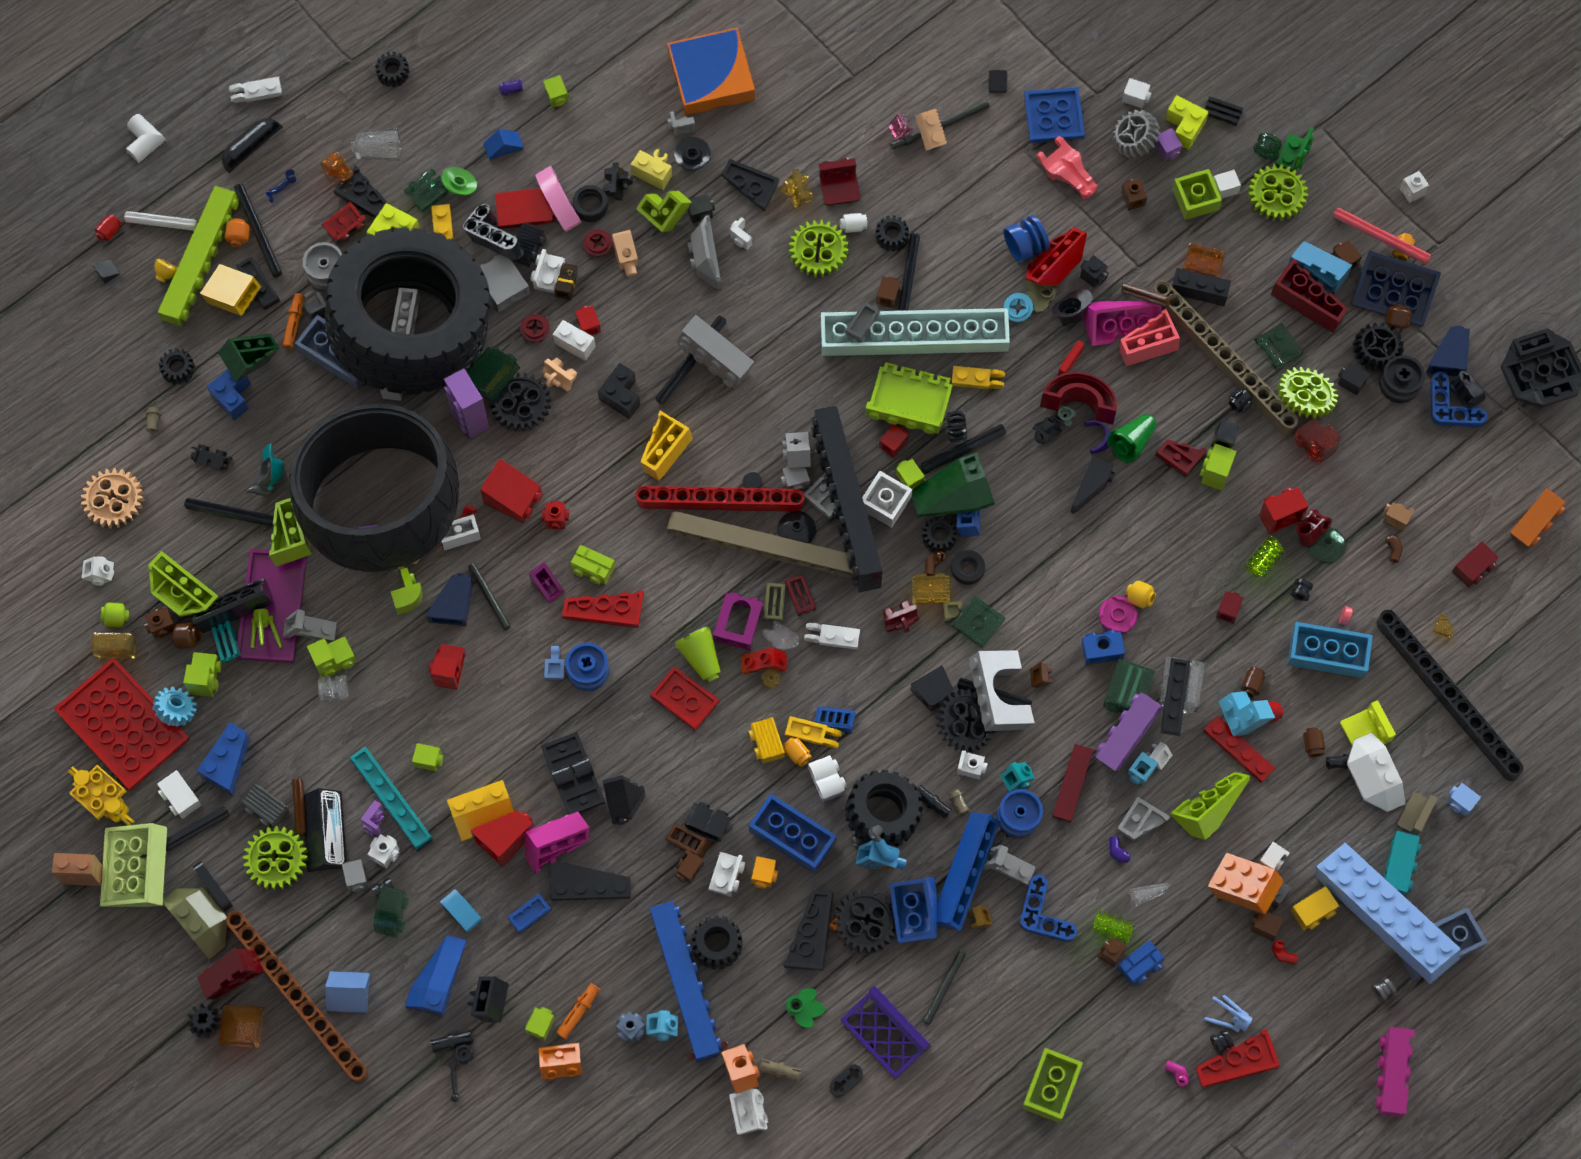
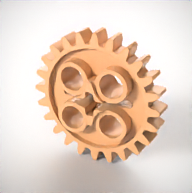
(119, 483)

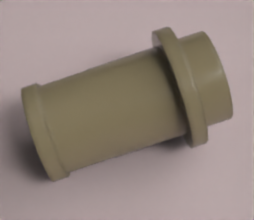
(152, 419)
(959, 802)

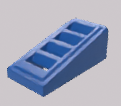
(836, 712)

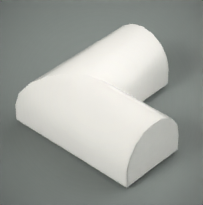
(147, 137)

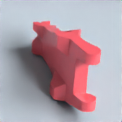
(1067, 167)

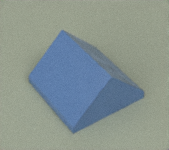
(347, 992)

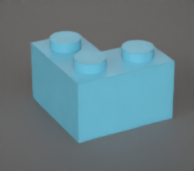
(1243, 714)

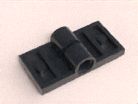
(573, 774)

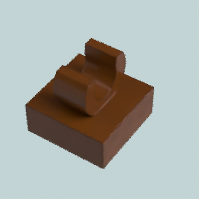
(1039, 675)

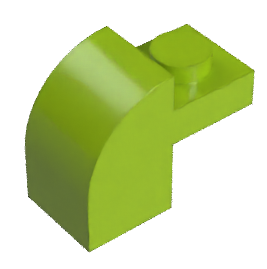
(408, 597)

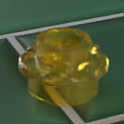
(770, 682)

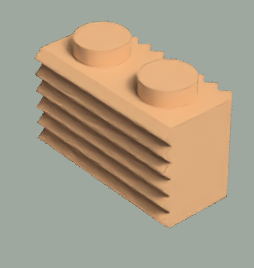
(930, 129)

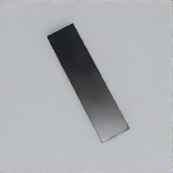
(1175, 697)

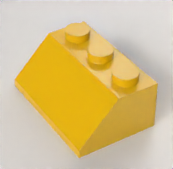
(479, 807)

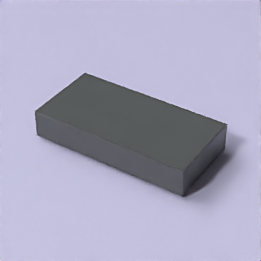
(862, 322)

